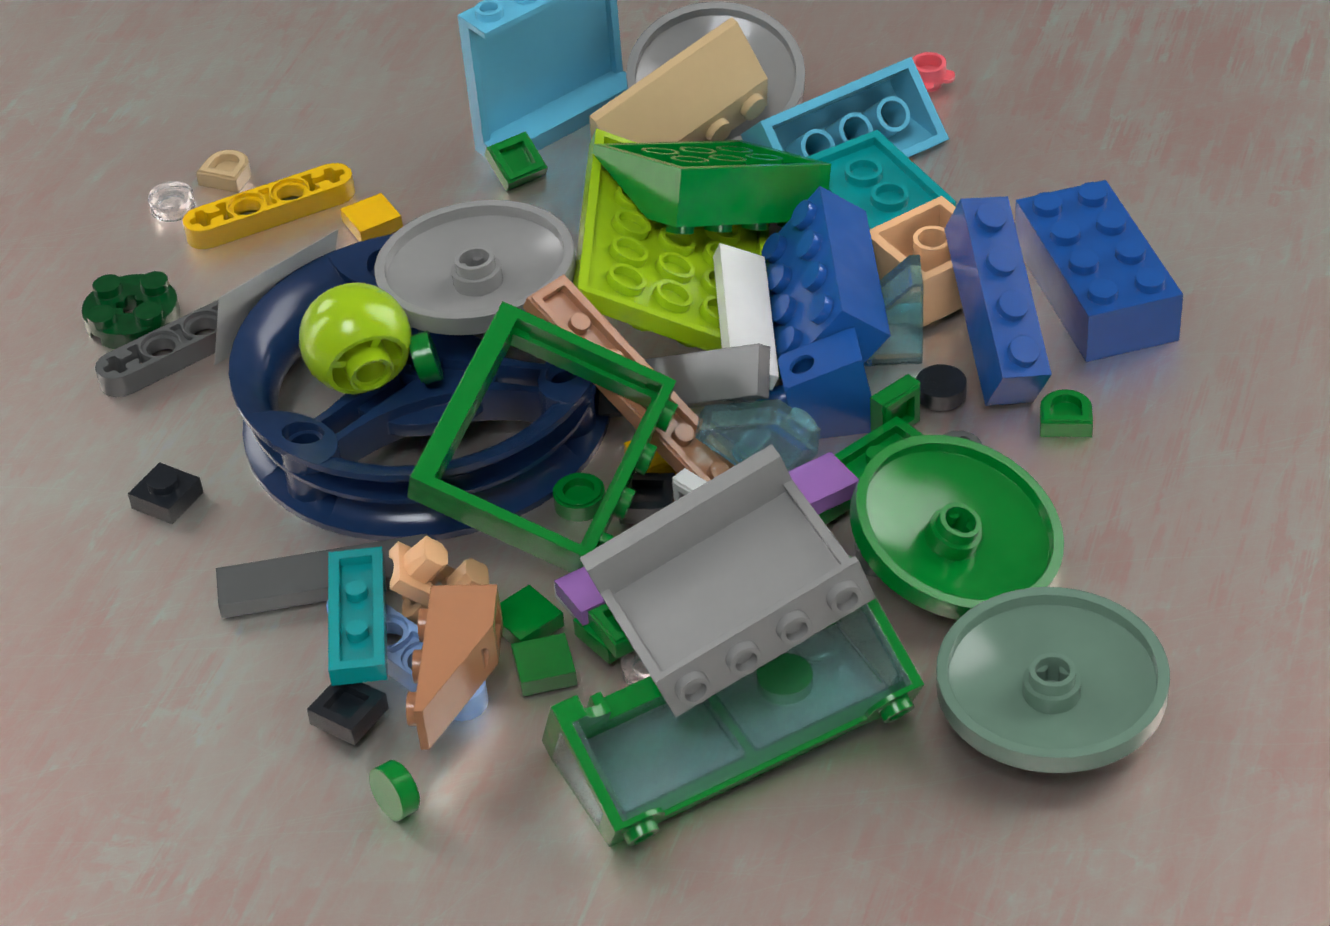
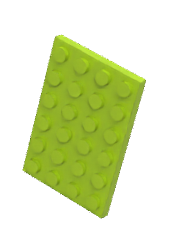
(643, 272)

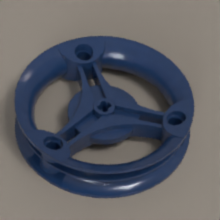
(314, 462)

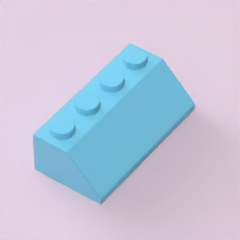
(884, 101)

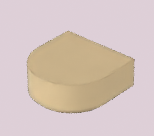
(225, 171)

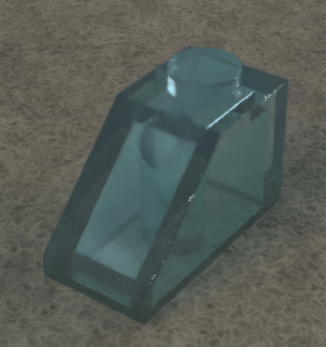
(904, 309)
(748, 427)

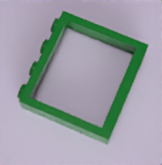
(580, 357)

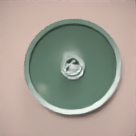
(1052, 679)

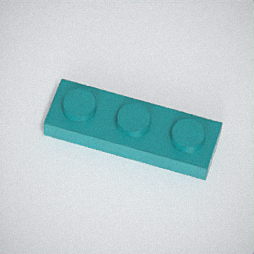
(357, 616)

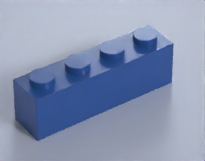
(997, 301)

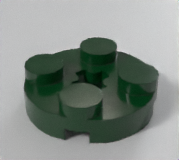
(147, 294)

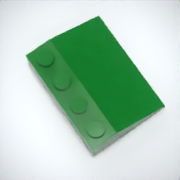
(712, 182)

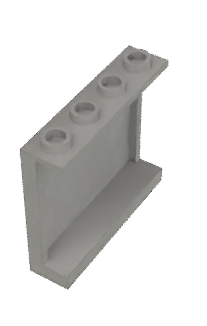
(726, 580)

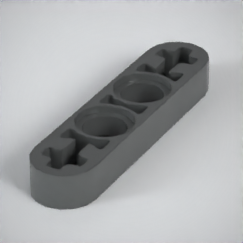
(135, 368)

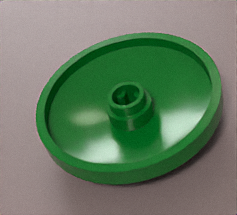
(954, 523)

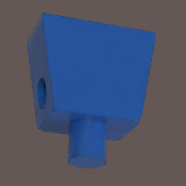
(828, 384)

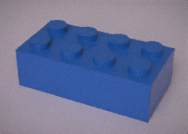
(1098, 271)
(825, 276)

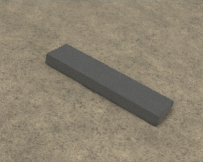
(711, 376)
(286, 580)

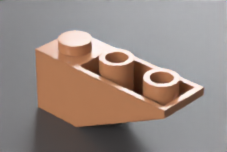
(457, 655)

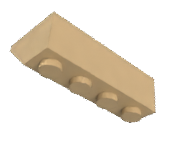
(692, 95)

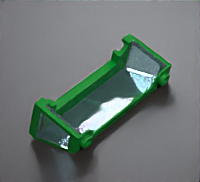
(644, 765)

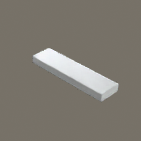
(744, 302)

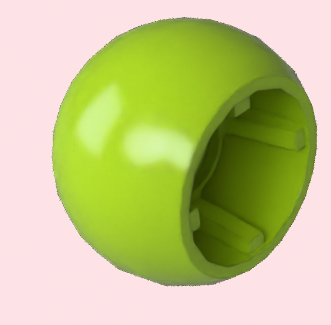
(355, 338)

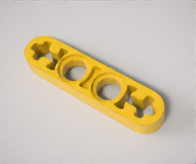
(221, 220)

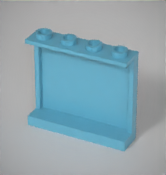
(539, 66)

